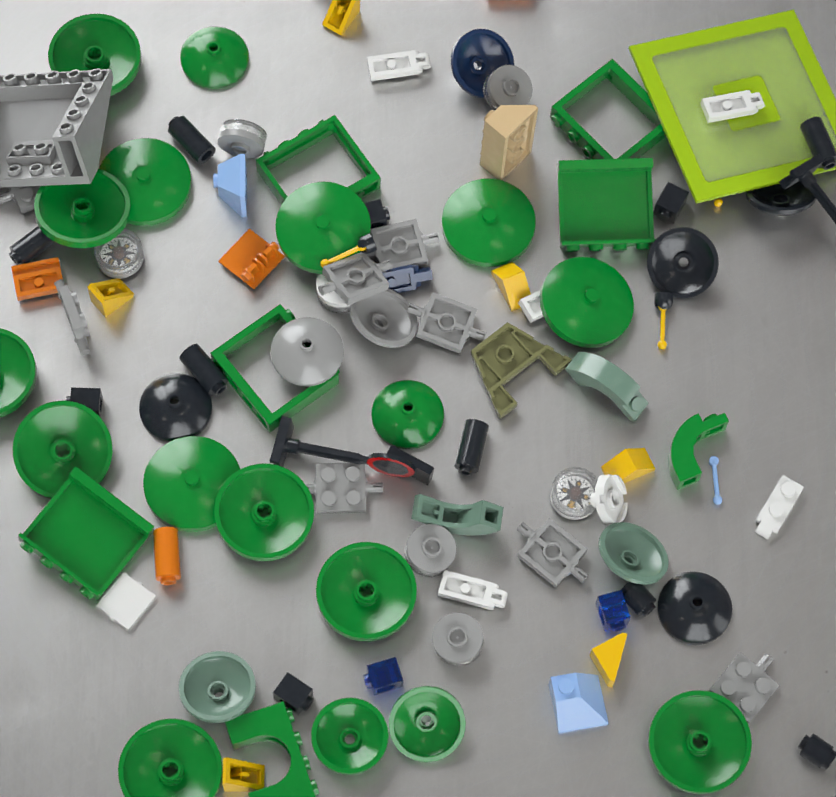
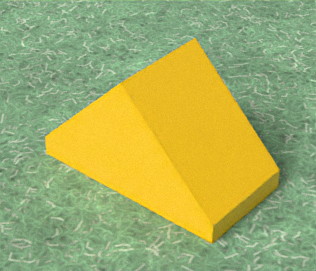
(341, 15)
(511, 283)
(109, 295)
(629, 464)
(608, 657)
(242, 775)

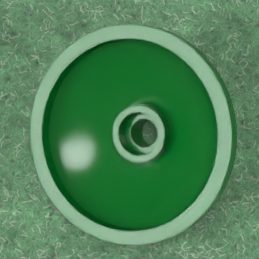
(217, 67)
(403, 427)
(345, 719)
(431, 739)

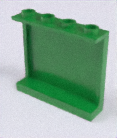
(605, 204)
(86, 535)

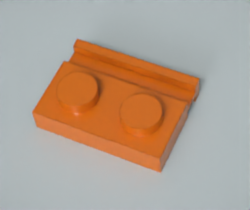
(36, 278)

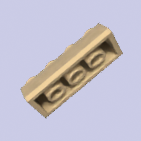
(507, 138)

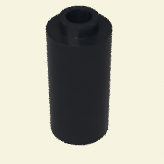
(191, 139)
(819, 141)
(30, 246)
(204, 369)
(471, 447)

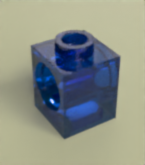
(613, 611)
(383, 676)

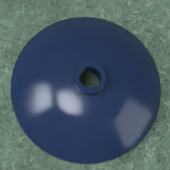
(486, 50)

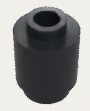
(638, 598)
(817, 751)

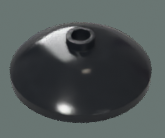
(781, 201)
(668, 273)
(177, 420)
(689, 622)

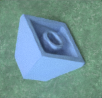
(233, 183)
(577, 702)

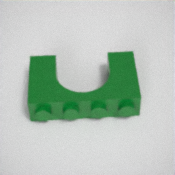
(274, 725)

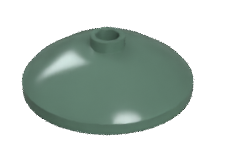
(633, 553)
(213, 674)

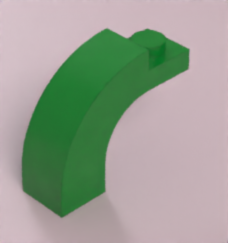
(681, 459)

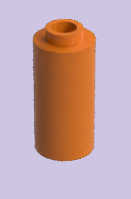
(166, 555)

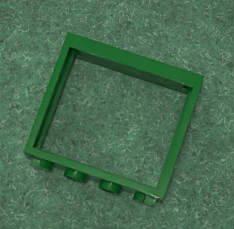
(630, 90)
(308, 138)
(243, 389)

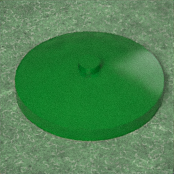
(95, 43)
(153, 176)
(83, 212)
(488, 222)
(320, 224)
(586, 302)
(17, 372)
(57, 440)
(185, 481)
(264, 512)
(366, 591)
(699, 742)
(170, 761)

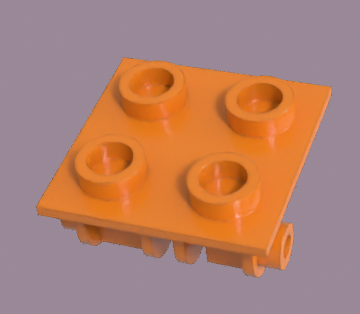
(252, 258)

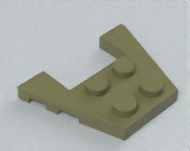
(505, 356)

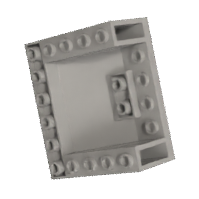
(52, 126)

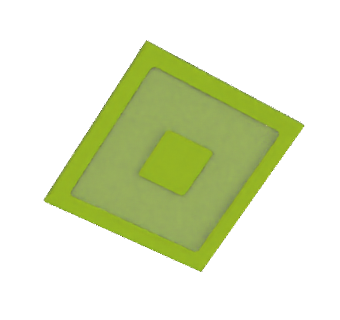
(752, 55)

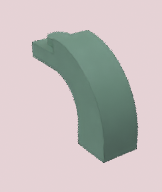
(609, 379)
(468, 519)

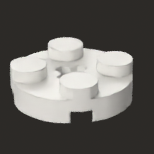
(609, 499)

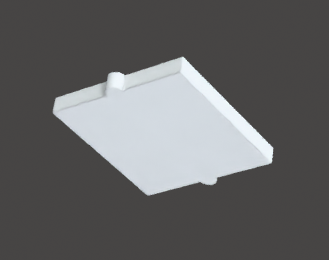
(126, 601)

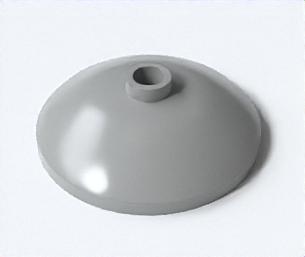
(384, 319)
(311, 364)

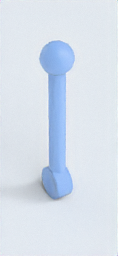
(713, 461)

